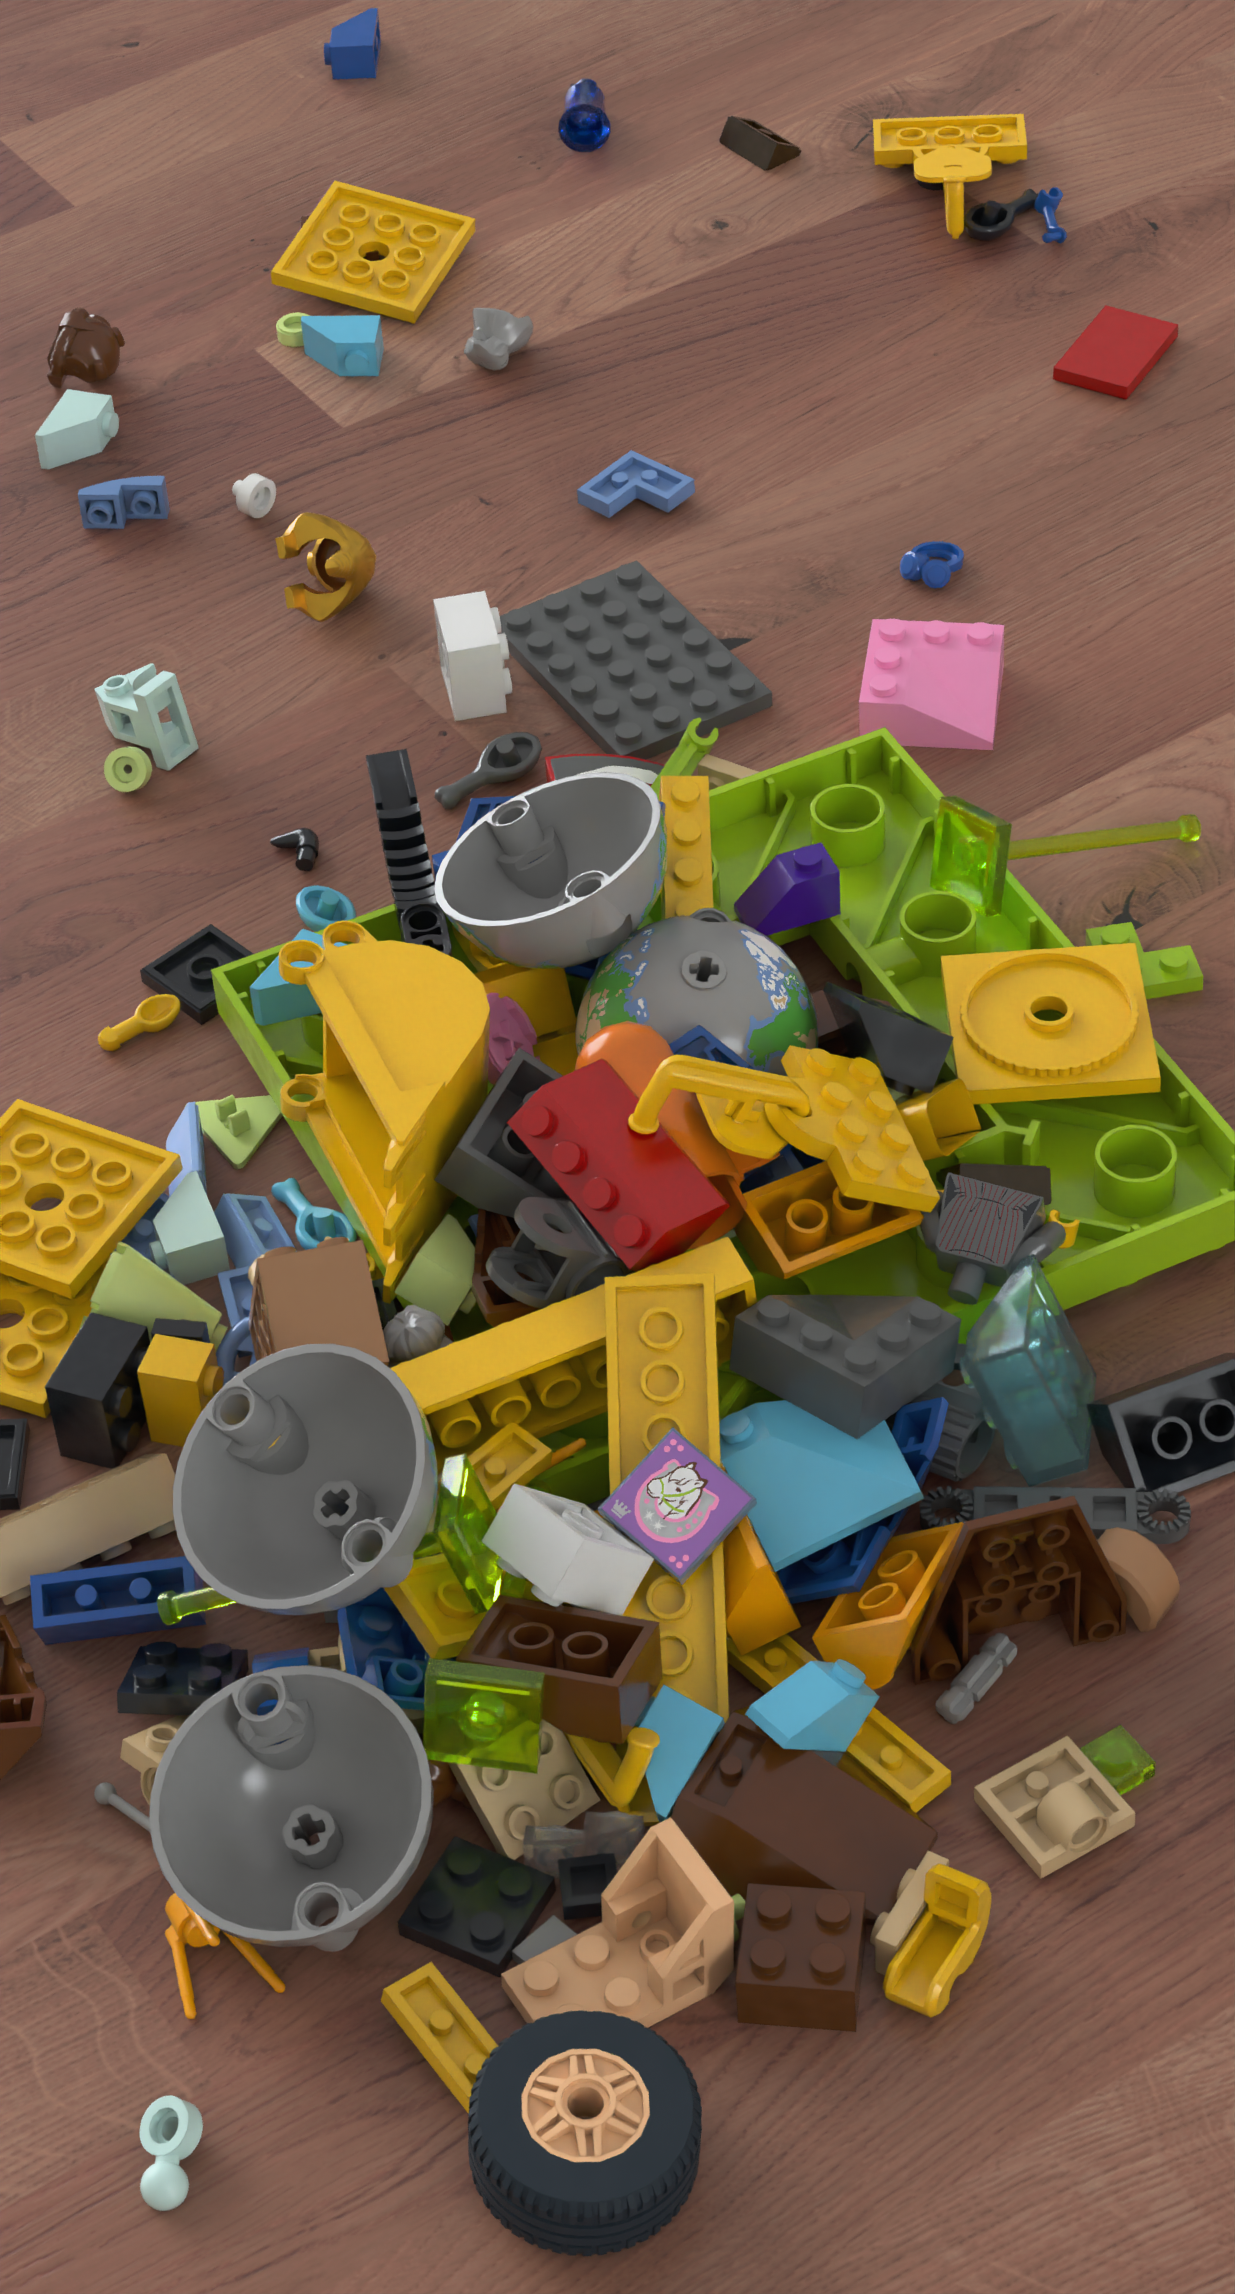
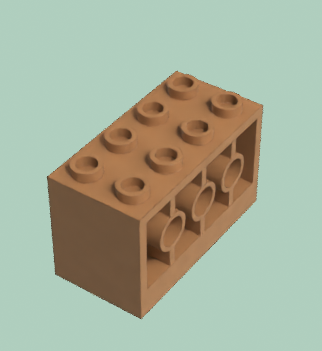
(315, 1299)

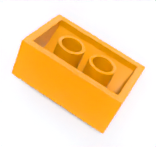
(809, 1222)
(754, 1594)
(881, 1619)

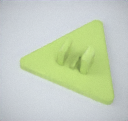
(238, 1125)

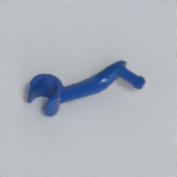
(1047, 205)

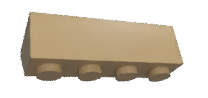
(86, 1522)

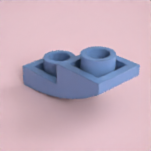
(115, 501)

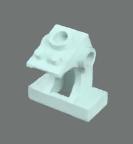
(132, 708)

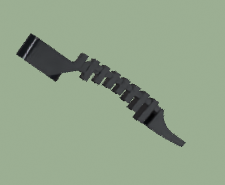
(406, 851)

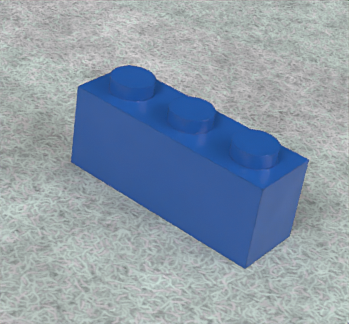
(109, 1600)

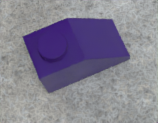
(792, 891)

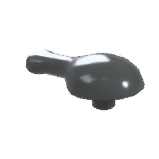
(501, 761)

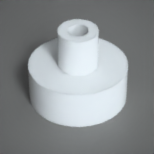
(254, 495)

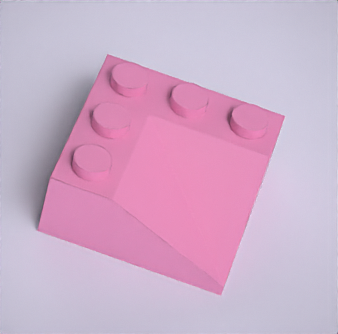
(933, 682)

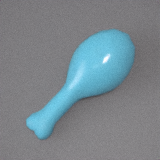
(323, 906)
(312, 1222)

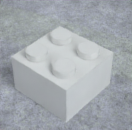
(472, 655)
(566, 1551)

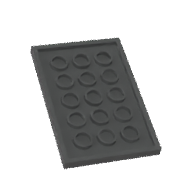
(631, 663)

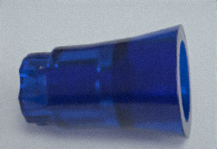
(584, 119)

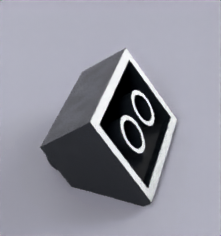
(899, 1043)
(1171, 1427)

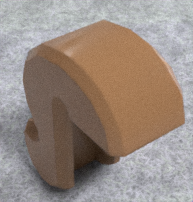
(1143, 1575)

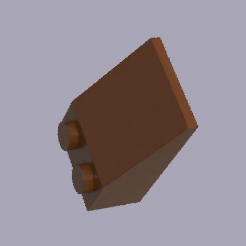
(593, 1662)

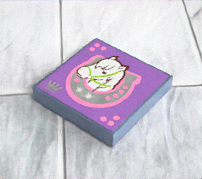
(677, 1506)

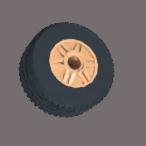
(584, 2132)

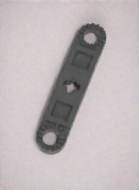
(1101, 1506)

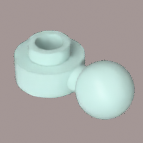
(171, 2133)

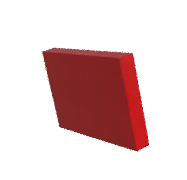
(1115, 352)

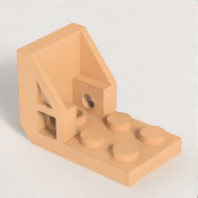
(653, 1954)

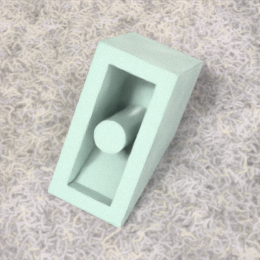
(76, 428)
(189, 1235)

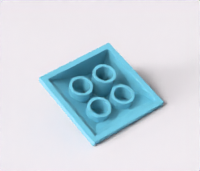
(812, 1477)

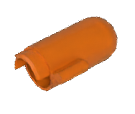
(635, 1055)

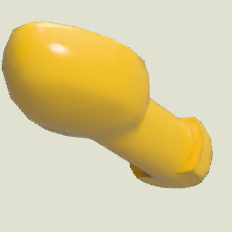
(150, 1016)

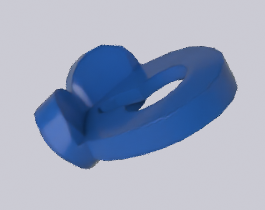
(935, 572)

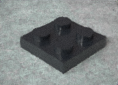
(178, 1679)
(477, 1906)

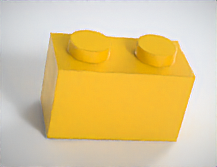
(176, 1385)

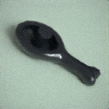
(994, 219)

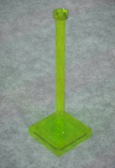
(976, 845)
(458, 1532)
(483, 1710)

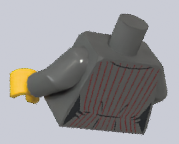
(987, 1231)

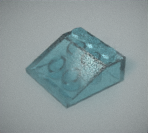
(1032, 1377)

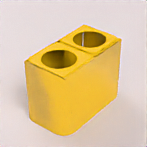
(539, 993)
(938, 1115)

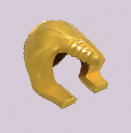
(339, 560)

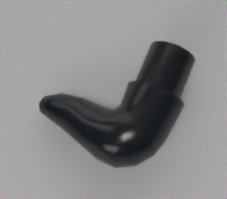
(306, 846)

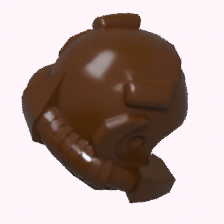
(84, 348)

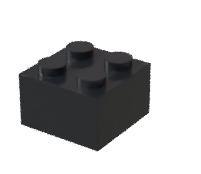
(98, 1392)

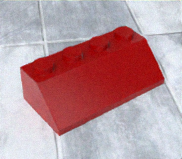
(628, 1184)

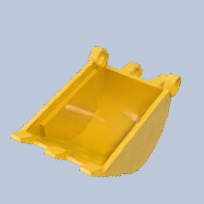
(396, 1078)

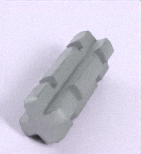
(976, 1678)

